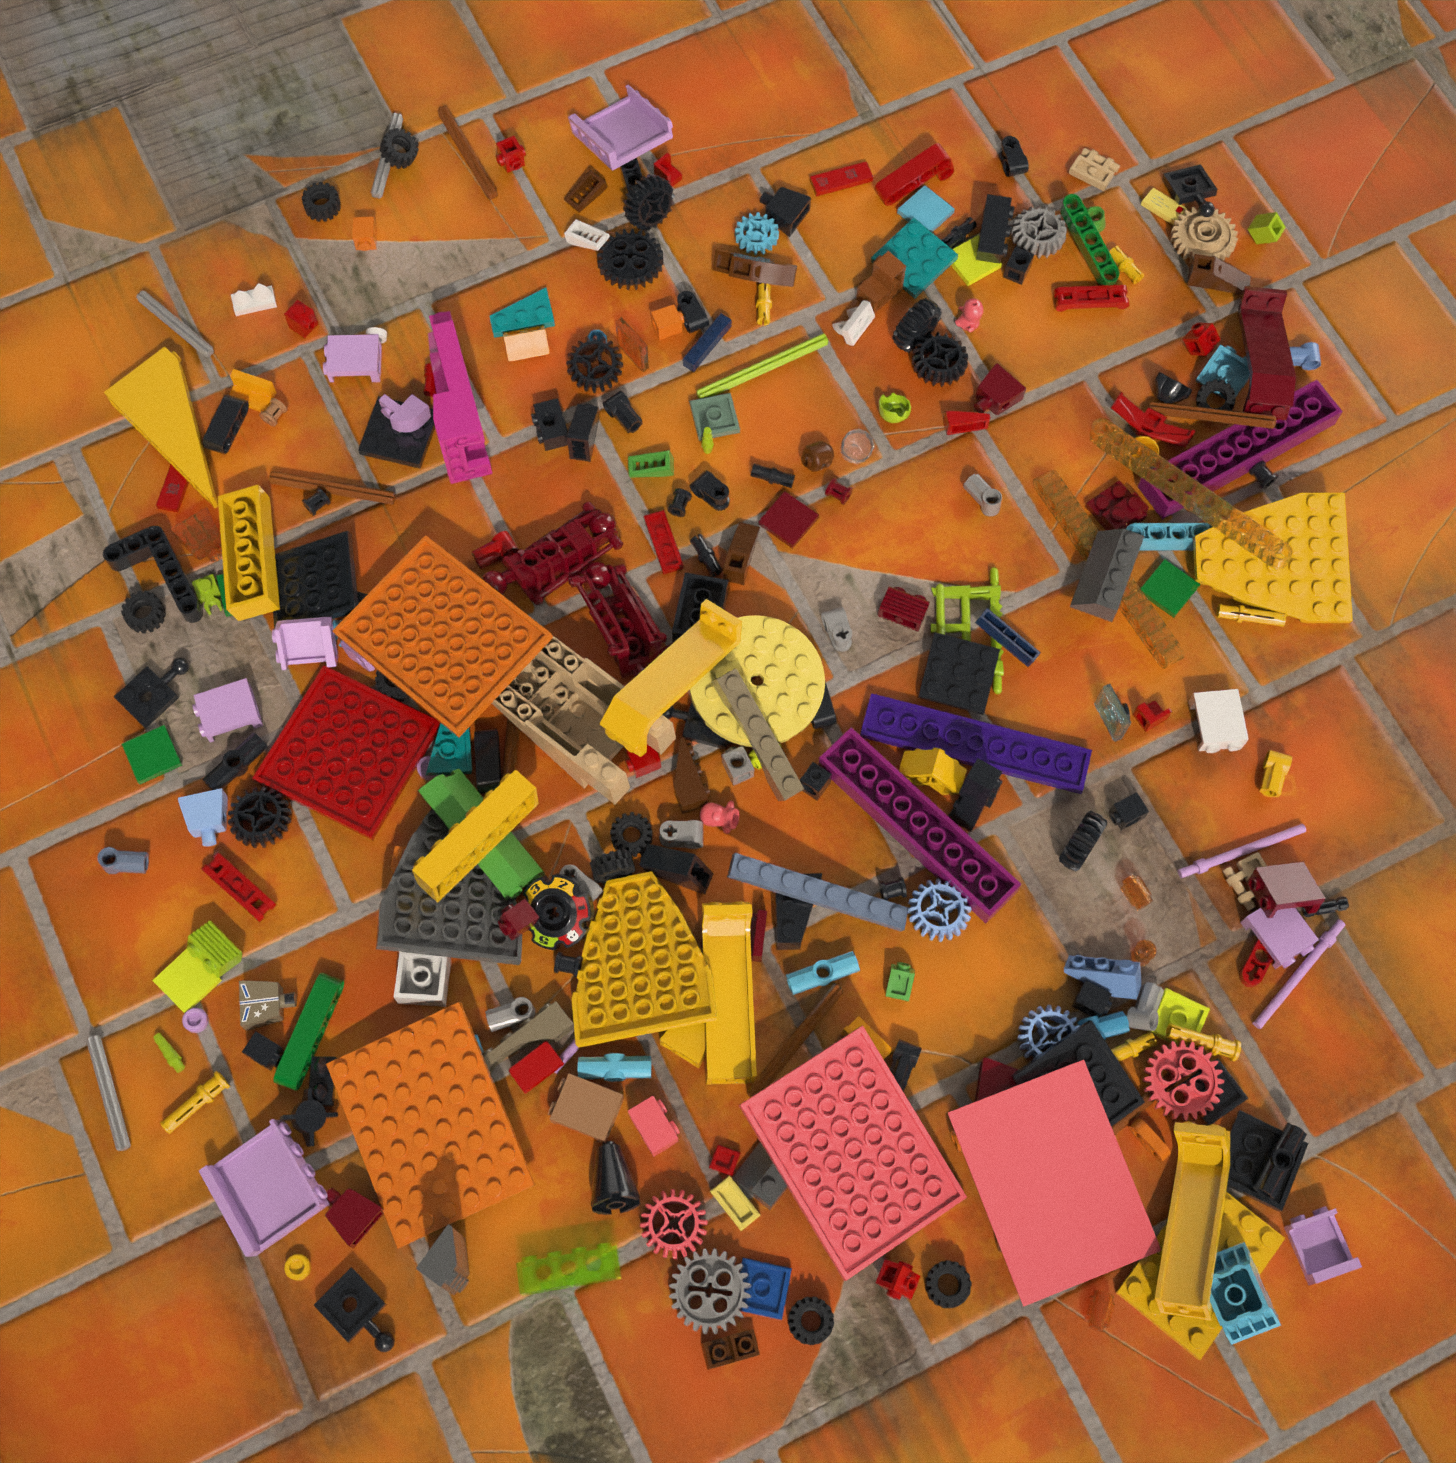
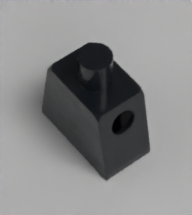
(786, 208)

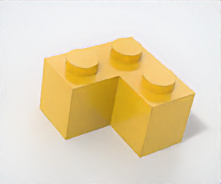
(933, 769)

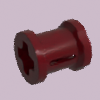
(834, 489)

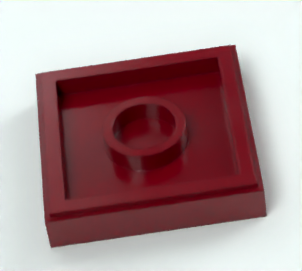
(788, 519)

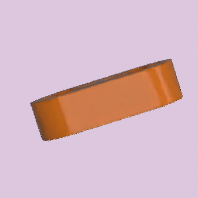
(1149, 1140)

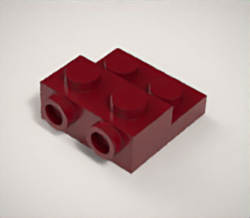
(1117, 507)

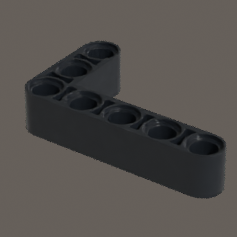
(149, 548)

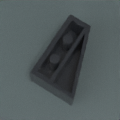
(994, 229)
(976, 794)
(792, 919)

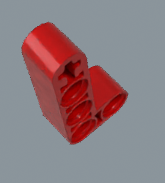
(915, 173)

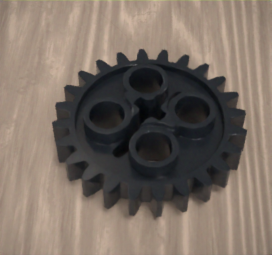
(626, 254)

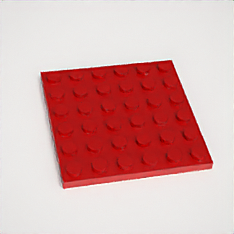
(347, 752)

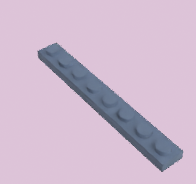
(817, 892)

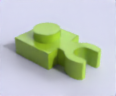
(208, 592)

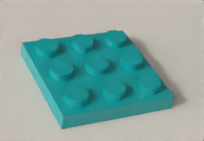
(922, 254)

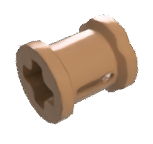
(273, 412)

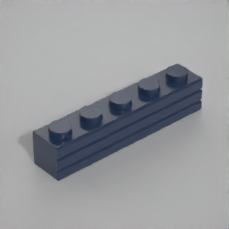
(707, 342)
(1007, 637)

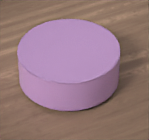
(422, 768)
(195, 1020)

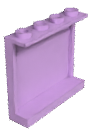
(623, 130)
(265, 1188)

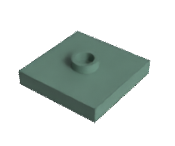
(716, 413)

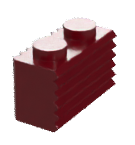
(904, 608)

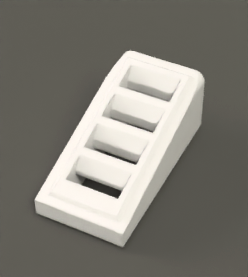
(578, 227)

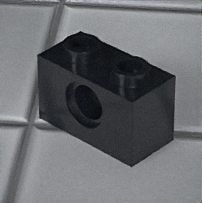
(550, 413)

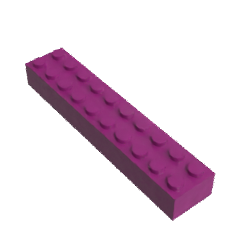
(1242, 447)
(919, 824)

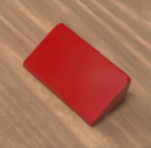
(536, 1067)

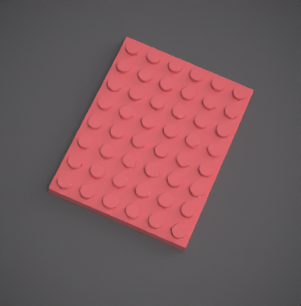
(852, 1152)

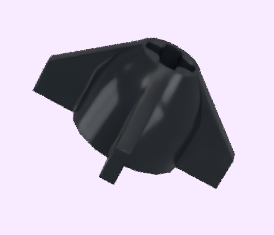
(1170, 390)
(308, 1117)

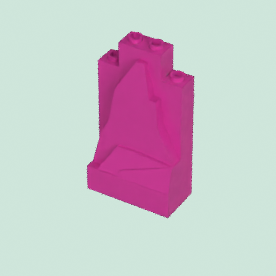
(454, 405)

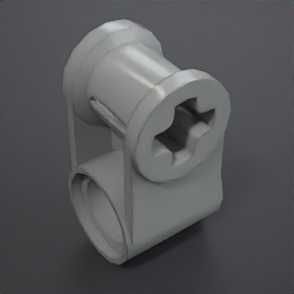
(837, 626)
(684, 834)
(587, 883)

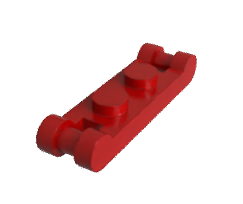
(1091, 297)
(238, 886)

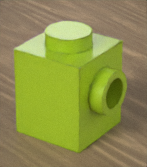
(1266, 228)

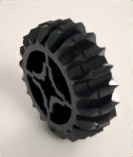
(648, 202)
(916, 323)
(579, 357)
(935, 366)
(260, 800)
(1083, 841)

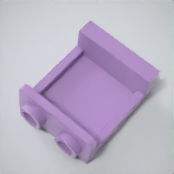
(353, 356)
(305, 641)
(226, 709)
(1282, 935)
(1320, 1246)

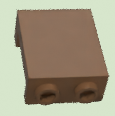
(586, 1107)

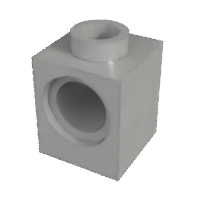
(741, 773)

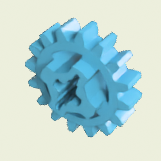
(756, 233)

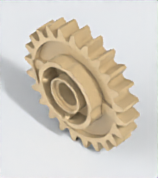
(1203, 235)

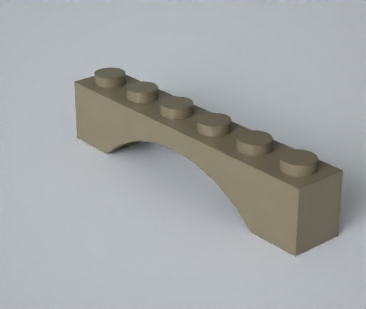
(769, 753)
(549, 1026)

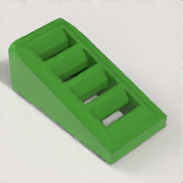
(659, 471)

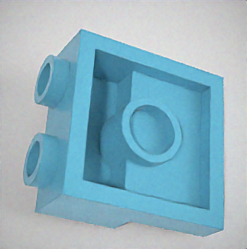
(1226, 366)

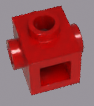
(510, 154)
(1201, 339)
(898, 1279)

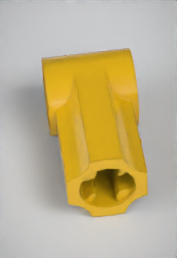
(1276, 768)

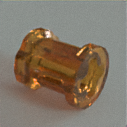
(1146, 946)

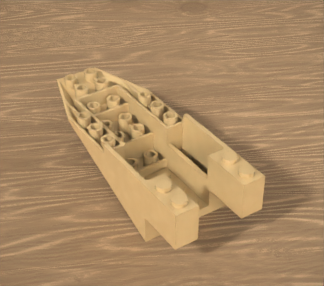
(560, 708)

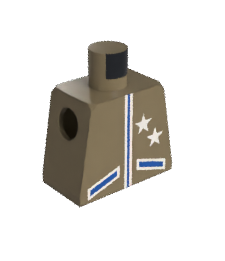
(263, 1003)

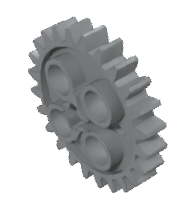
(706, 1315)

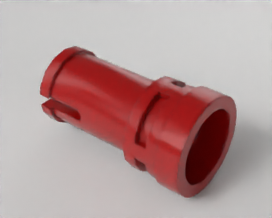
(429, 386)

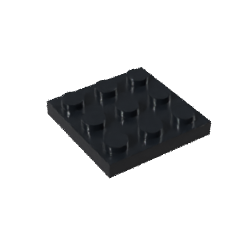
(394, 446)
(959, 673)
(1249, 1146)

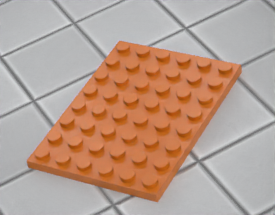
(442, 635)
(430, 1125)

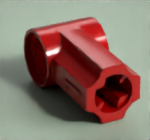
(499, 547)

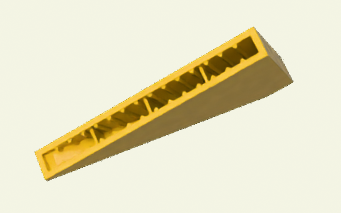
(161, 410)

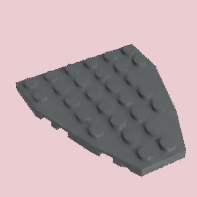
(455, 927)

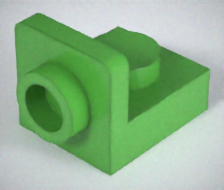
(900, 981)

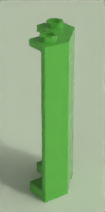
(508, 862)

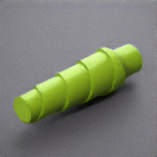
(707, 440)
(169, 1053)

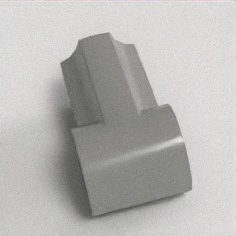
(983, 494)
(508, 1014)
(1145, 1014)

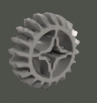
(1027, 226)

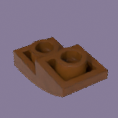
(730, 1349)

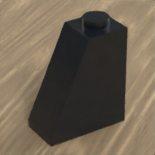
(583, 432)
(677, 867)

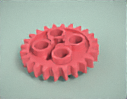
(1194, 1101)

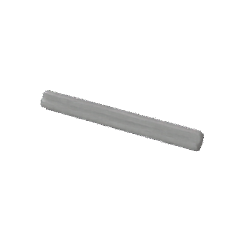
(383, 167)
(175, 324)
(108, 1093)

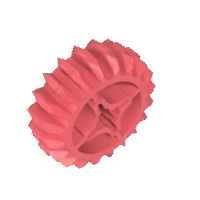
(686, 1241)

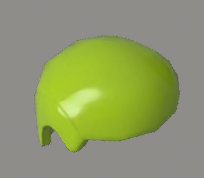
(894, 408)

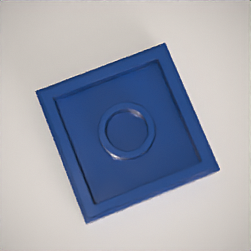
(767, 1288)

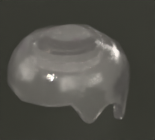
(857, 446)

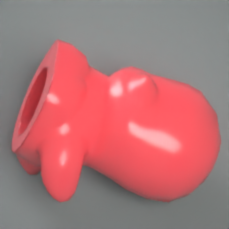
(971, 315)
(716, 815)

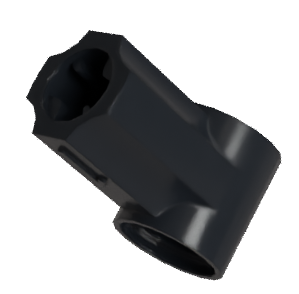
(620, 408)
(904, 1061)

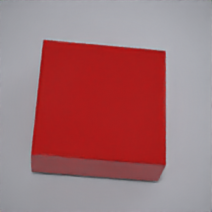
(724, 1160)

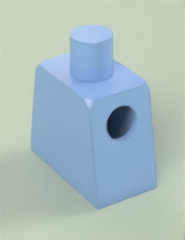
(205, 814)

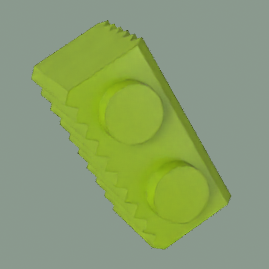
(213, 949)

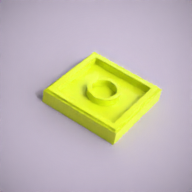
(968, 267)
(186, 981)
(1181, 1012)

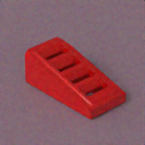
(961, 422)

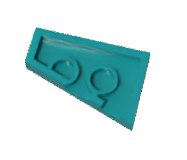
(524, 314)
(450, 753)

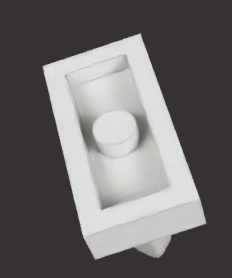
(253, 300)
(858, 321)

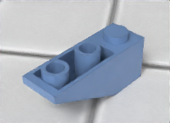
(1115, 976)

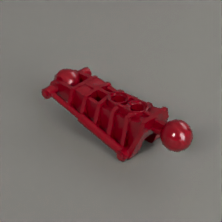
(540, 572)
(640, 629)

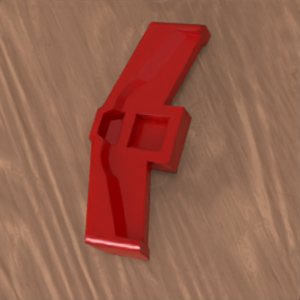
(1151, 423)

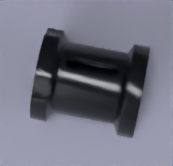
(1263, 474)
(316, 501)
(679, 502)
(892, 889)
(567, 964)

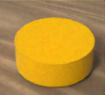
(297, 1267)

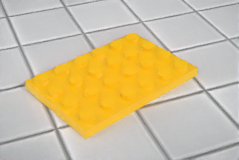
(1195, 1334)

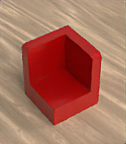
(664, 169)
(1150, 715)

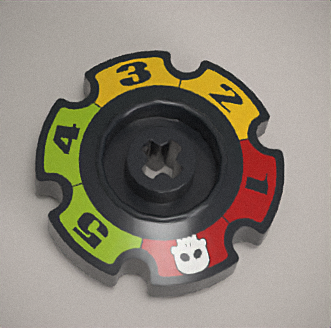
(570, 903)

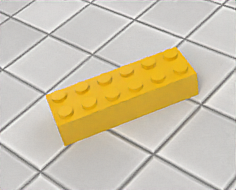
(248, 553)
(475, 835)

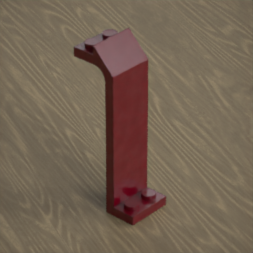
(1267, 352)

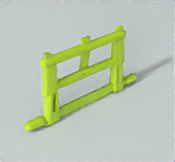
(966, 593)

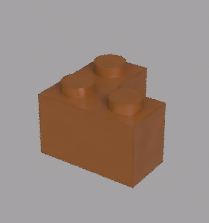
(884, 282)

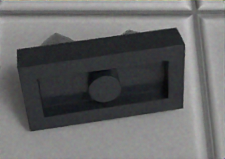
(321, 1081)

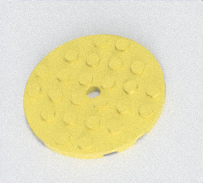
(790, 677)

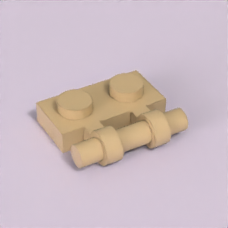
(1091, 172)
(1246, 868)

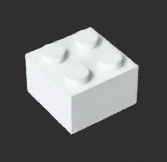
(422, 979)

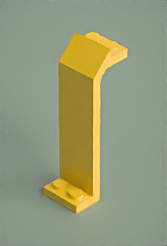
(670, 677)
(728, 955)
(1194, 1221)

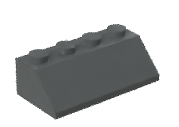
(1107, 573)
(761, 1178)
(447, 1261)

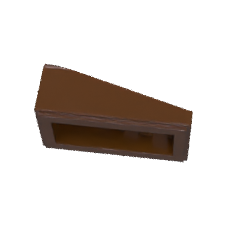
(596, 191)

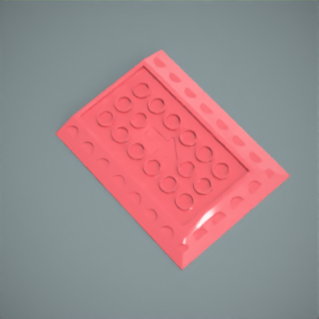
(1054, 1182)

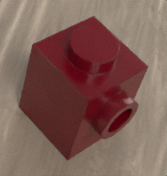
(517, 919)

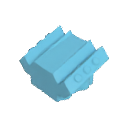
(1240, 1296)

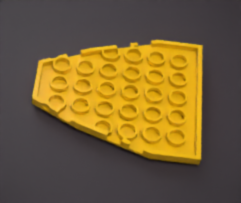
(1317, 575)
(639, 967)

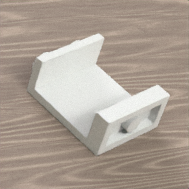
(1220, 720)

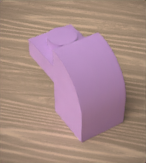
(408, 416)

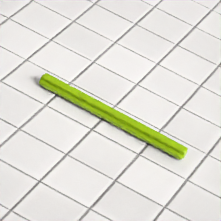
(762, 367)

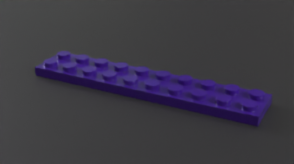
(968, 739)

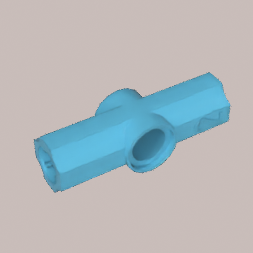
(837, 967)
(614, 1067)

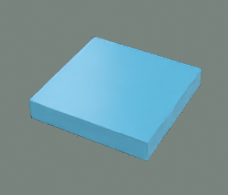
(926, 208)

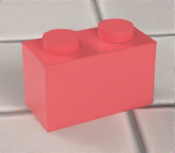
(653, 1125)

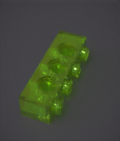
(531, 1284)

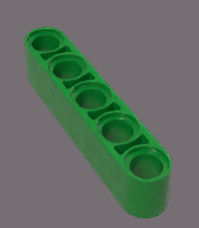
(1090, 232)
(308, 1031)

